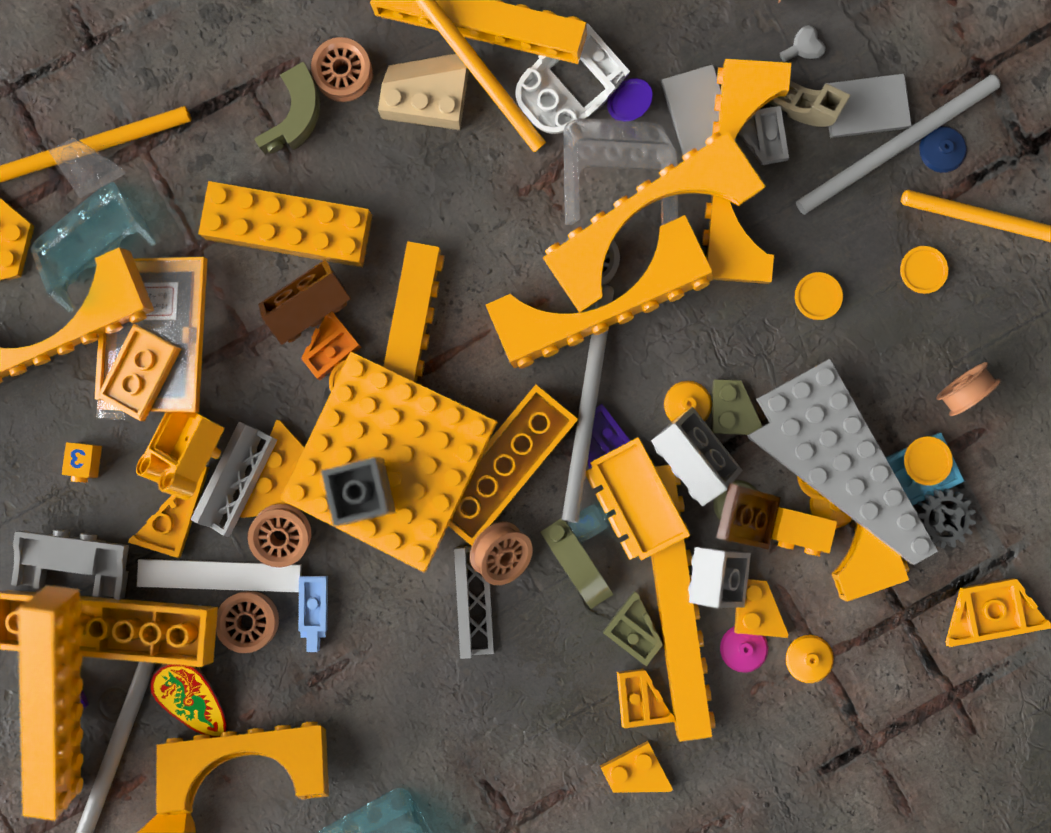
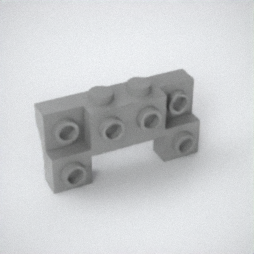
(66, 553)

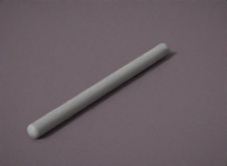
(898, 144)
(586, 417)
(116, 747)

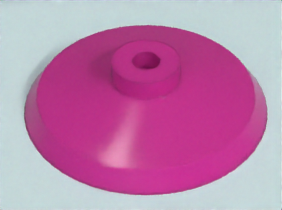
(743, 651)

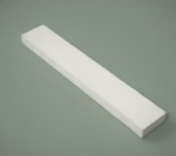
(217, 575)

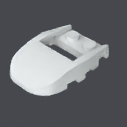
(550, 103)

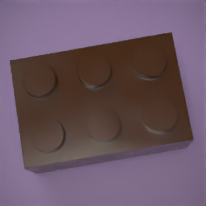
(303, 302)

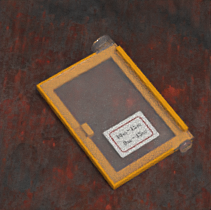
(178, 299)

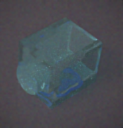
(590, 523)

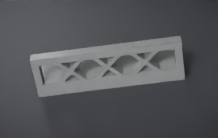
(230, 476)
(464, 606)

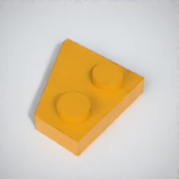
(760, 612)

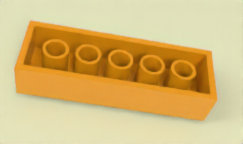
(285, 224)
(510, 461)

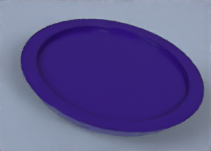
(630, 100)

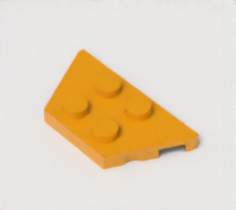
(14, 241)
(275, 472)
(993, 612)

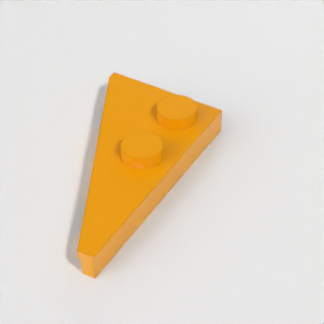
(170, 526)

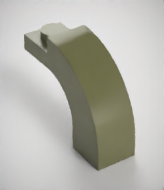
(302, 114)

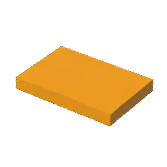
(139, 372)

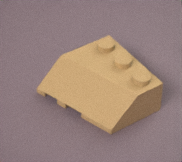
(425, 92)

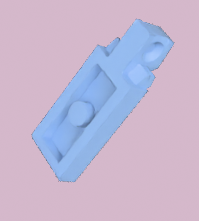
(313, 610)

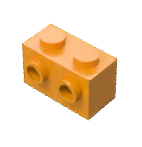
(803, 530)

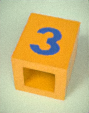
(81, 461)

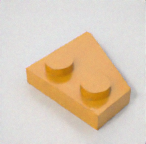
(640, 700)
(636, 771)

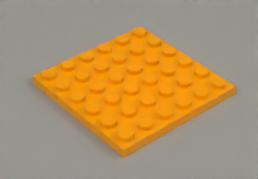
(426, 448)

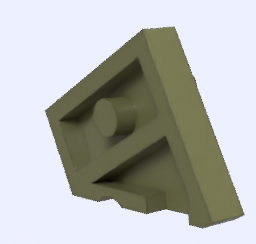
(732, 409)
(634, 630)

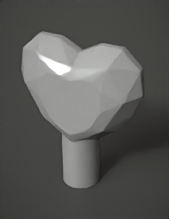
(805, 45)

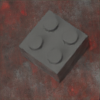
(358, 491)

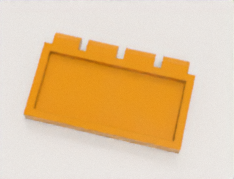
(639, 499)

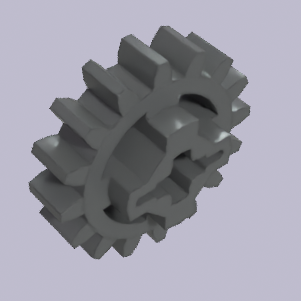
(956, 517)

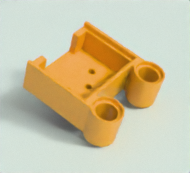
(180, 452)

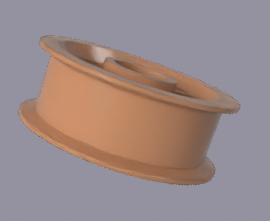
(336, 92)
(968, 389)
(501, 553)
(268, 556)
(241, 645)

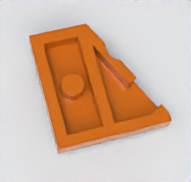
(328, 346)

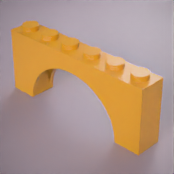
(187, 763)

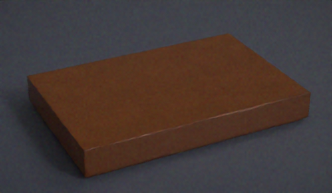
(748, 516)

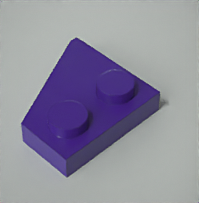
(605, 435)

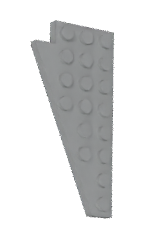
(829, 446)

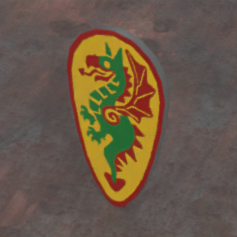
(189, 698)

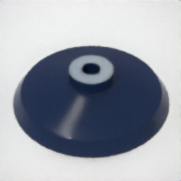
(943, 149)

